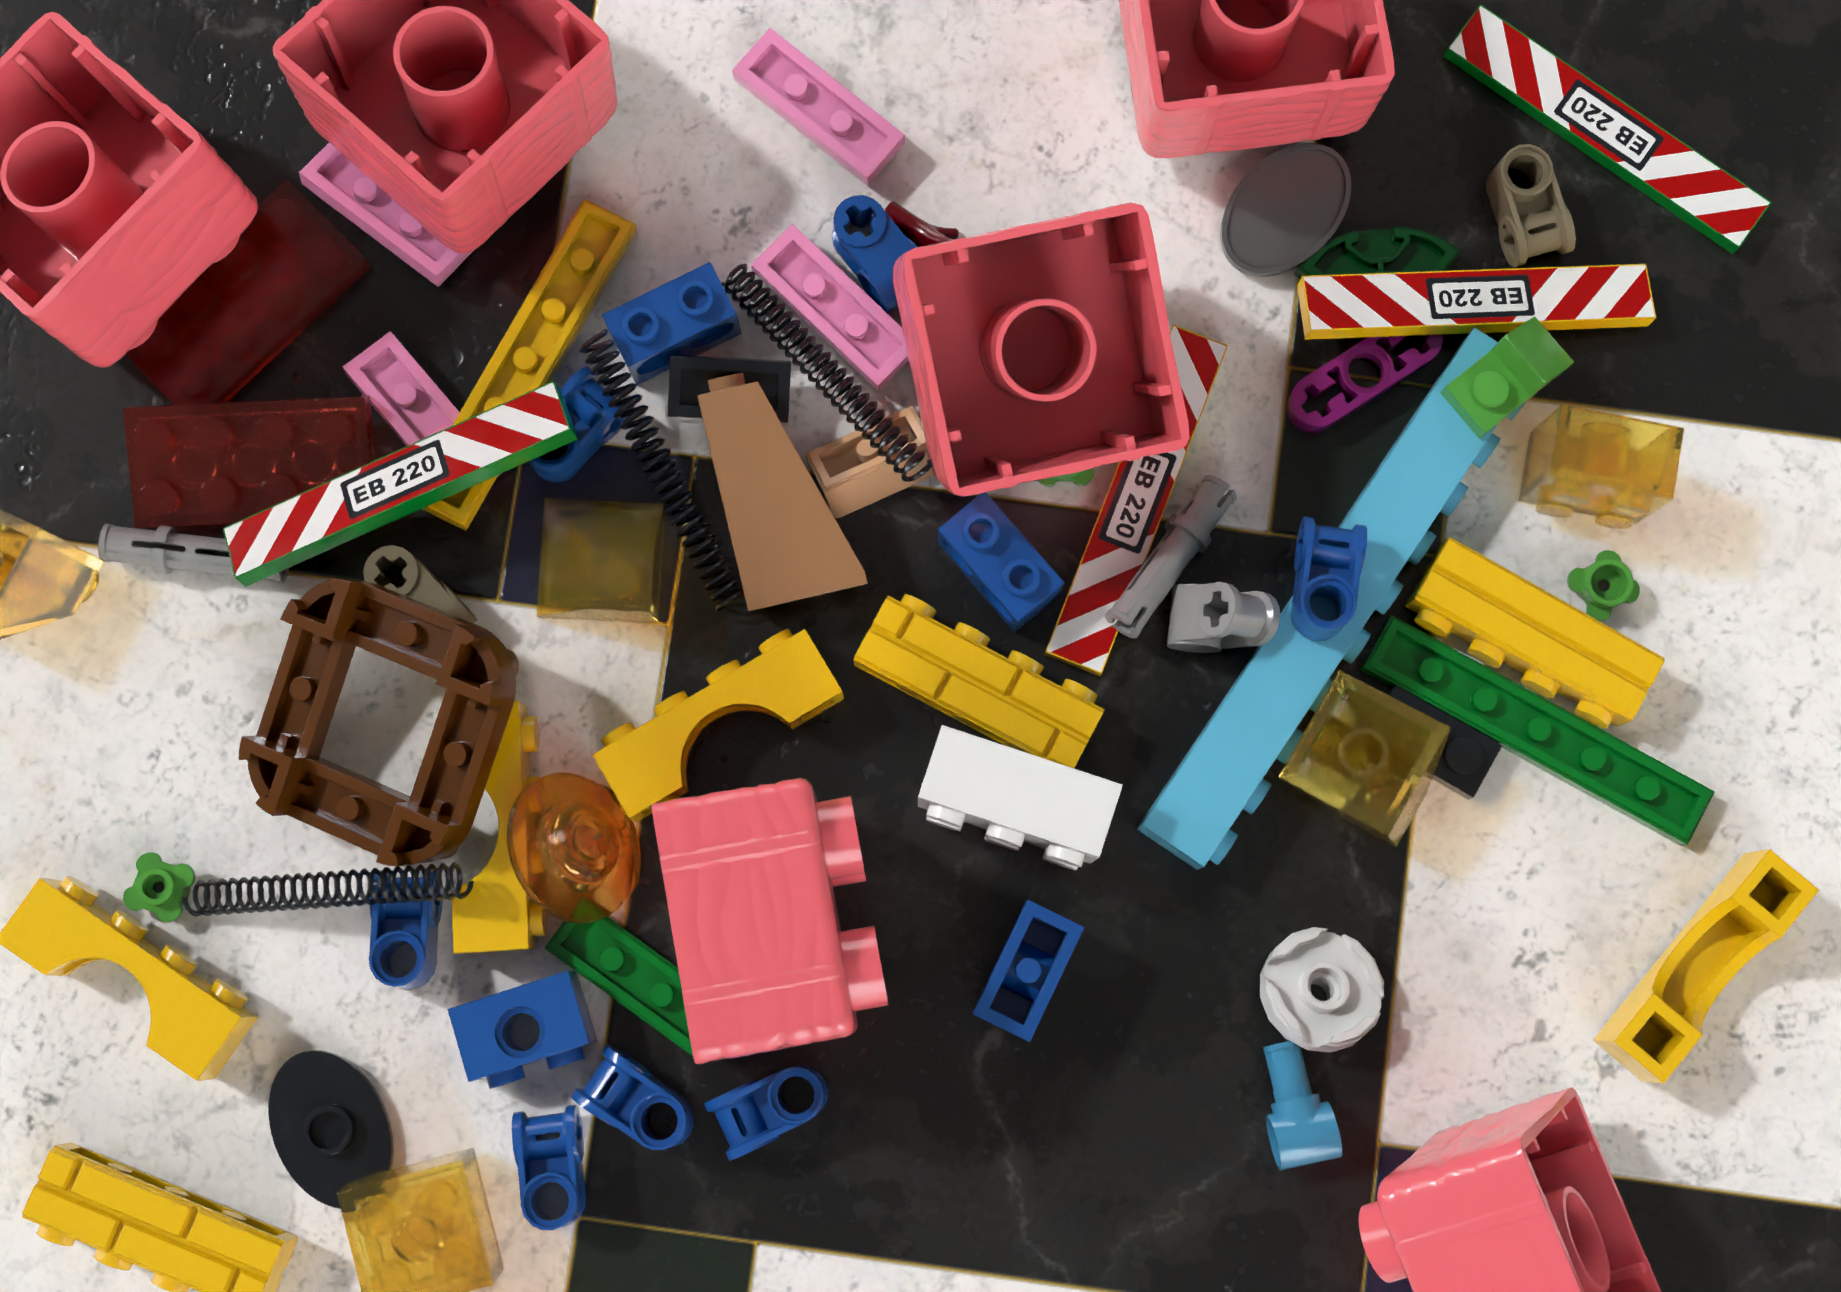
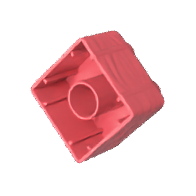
(1252, 71)
(452, 100)
(102, 195)
(1041, 349)
(760, 918)
(1507, 1209)

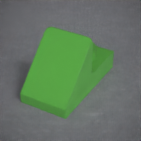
(1506, 376)

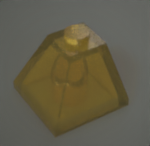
(601, 560)
(40, 576)
(1367, 757)

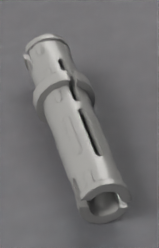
(1183, 539)
(163, 554)

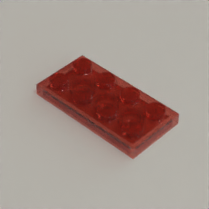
(250, 302)
(239, 456)

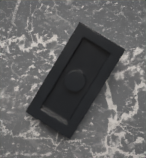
(690, 374)
(1466, 752)

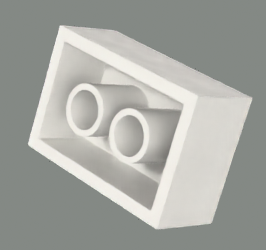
(1018, 798)

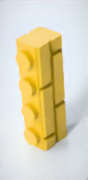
(1535, 634)
(977, 684)
(154, 1225)

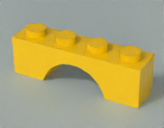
(651, 760)
(498, 910)
(1669, 1004)
(191, 1019)

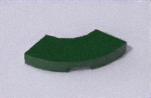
(1381, 252)

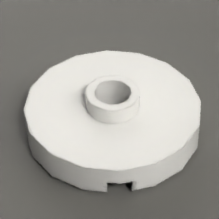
(1341, 969)

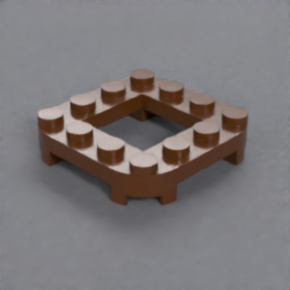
(304, 696)

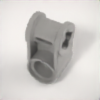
(1219, 617)

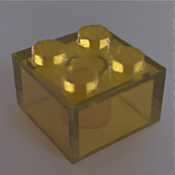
(1600, 466)
(422, 1227)

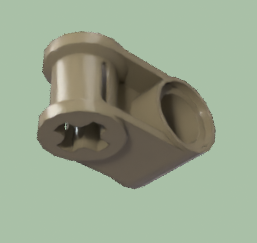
(1531, 218)
(420, 582)

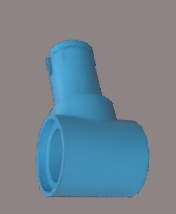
(1300, 1126)

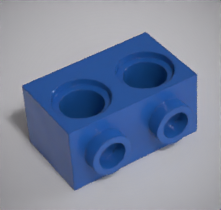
(673, 319)
(999, 561)

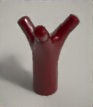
(917, 229)

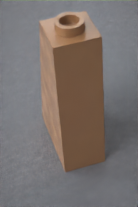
(773, 509)

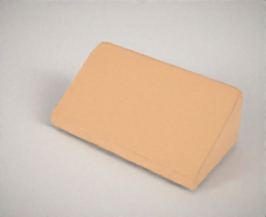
(854, 473)

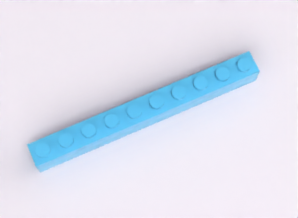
(1292, 672)

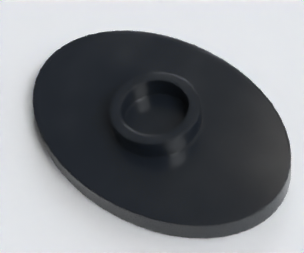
(328, 1124)

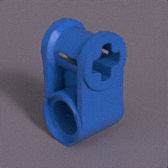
(870, 256)
(592, 423)
(1326, 565)
(404, 924)
(632, 1099)
(764, 1109)
(548, 1162)

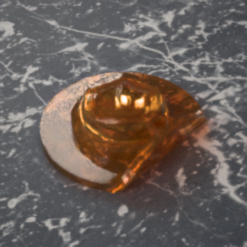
(573, 847)

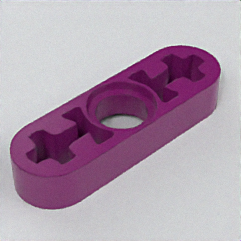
(1337, 409)

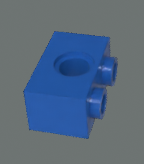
(1027, 970)
(485, 1028)

